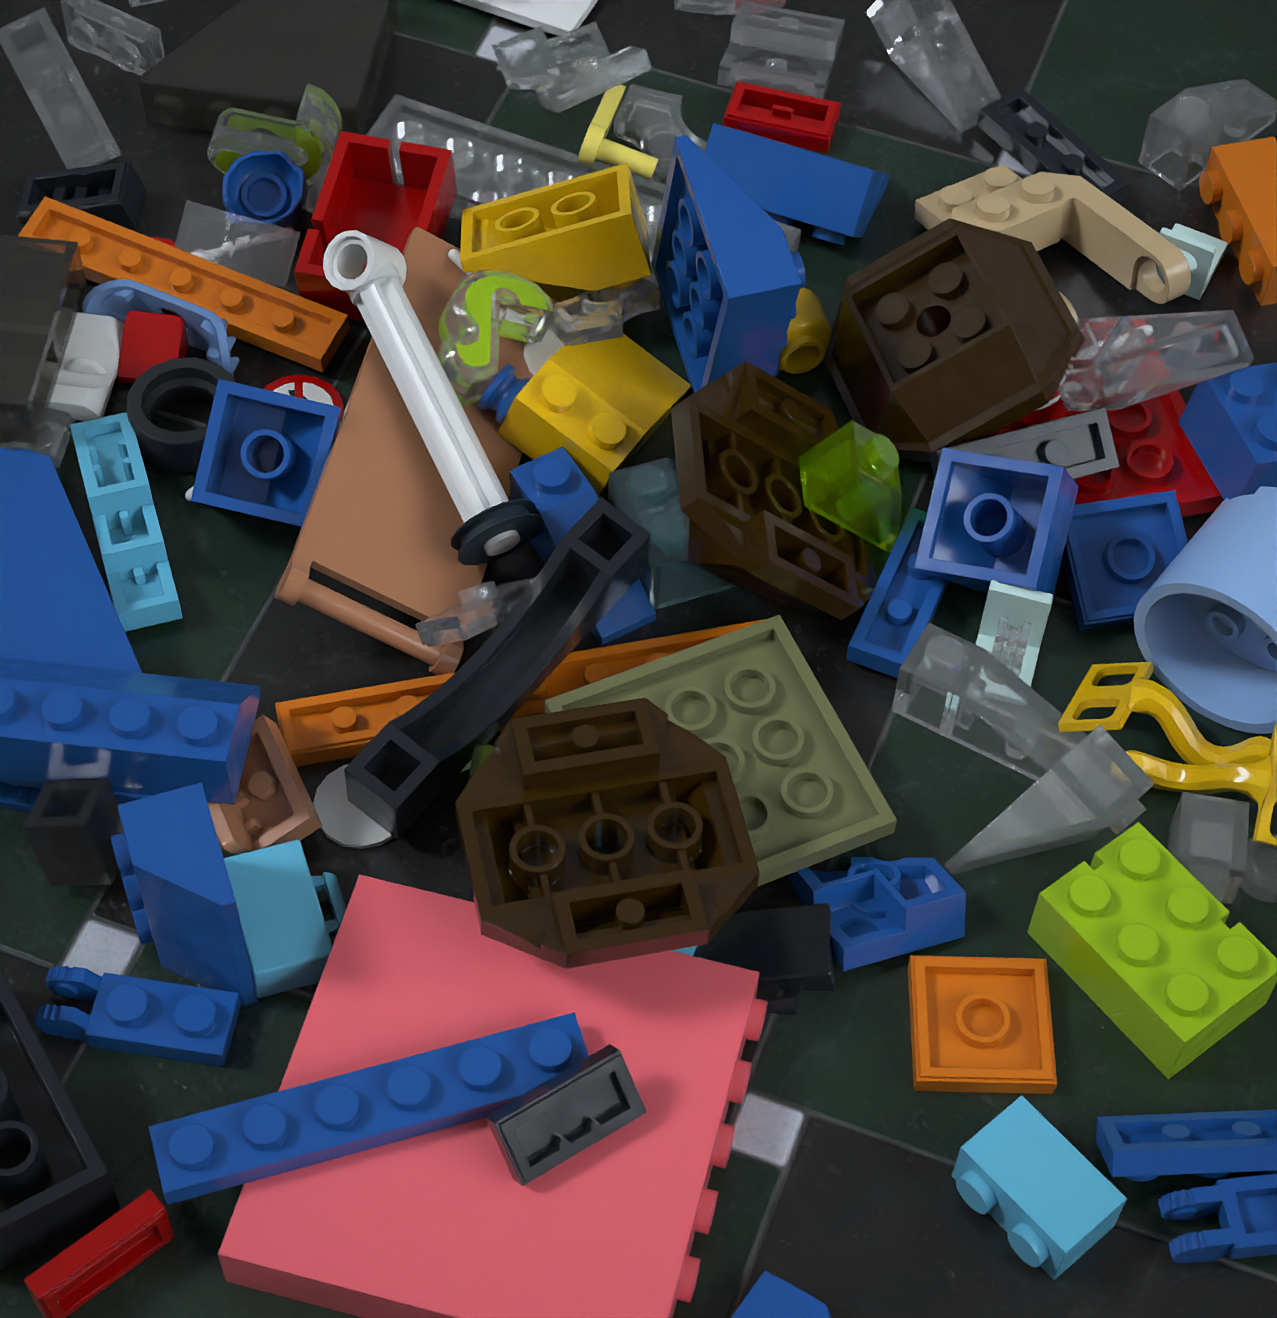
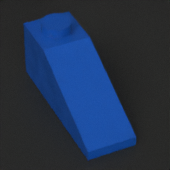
(562, 500)

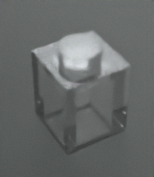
(1211, 841)

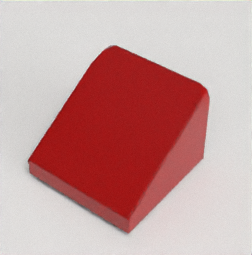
(149, 341)

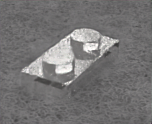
(112, 35)

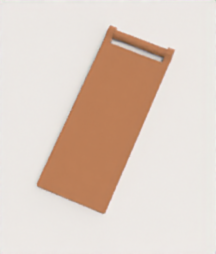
(380, 502)

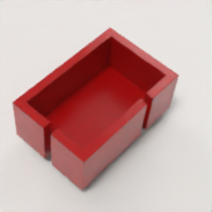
(365, 197)

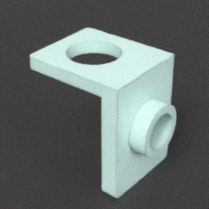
(1201, 252)
(1019, 606)

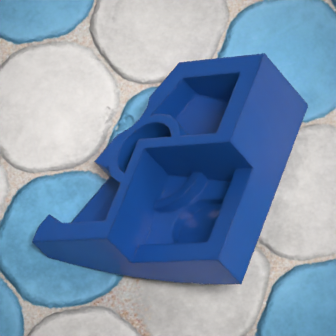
(885, 907)

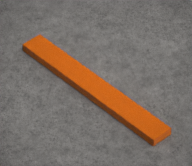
(346, 721)

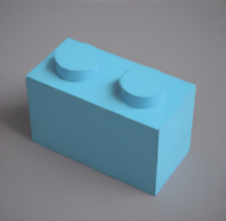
(1036, 1188)

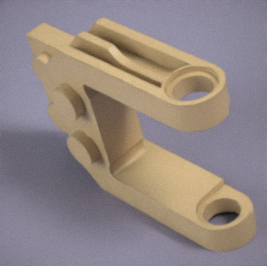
(1069, 208)

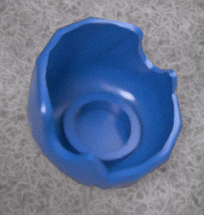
(266, 188)

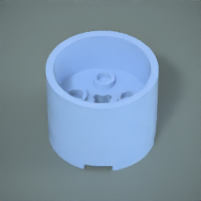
(1215, 616)

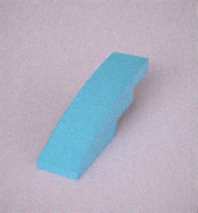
(126, 522)

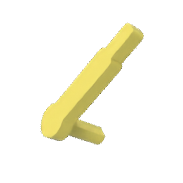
(598, 147)

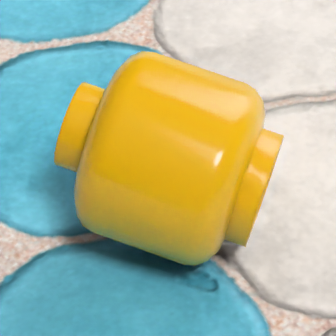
(807, 335)

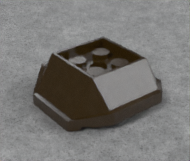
(992, 364)
(746, 500)
(593, 783)

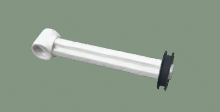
(491, 522)

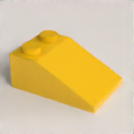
(563, 234)
(596, 404)

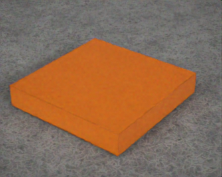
(981, 1025)

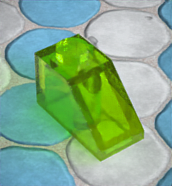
(855, 483)

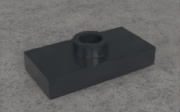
(566, 1114)

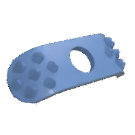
(204, 328)

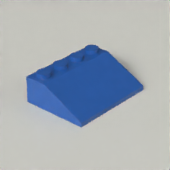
(722, 270)

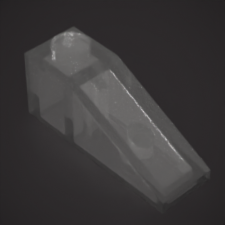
(936, 55)
(57, 91)
(1202, 117)
(1150, 356)
(979, 704)
(1068, 804)

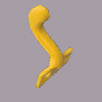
(1159, 702)
(1253, 780)

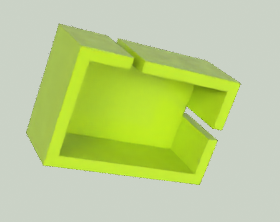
(1153, 949)

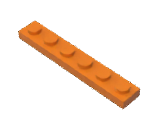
(253, 308)

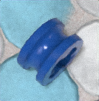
(502, 392)

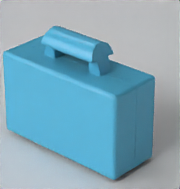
(283, 916)

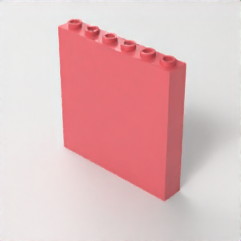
(437, 1216)

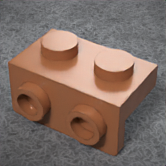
(270, 799)

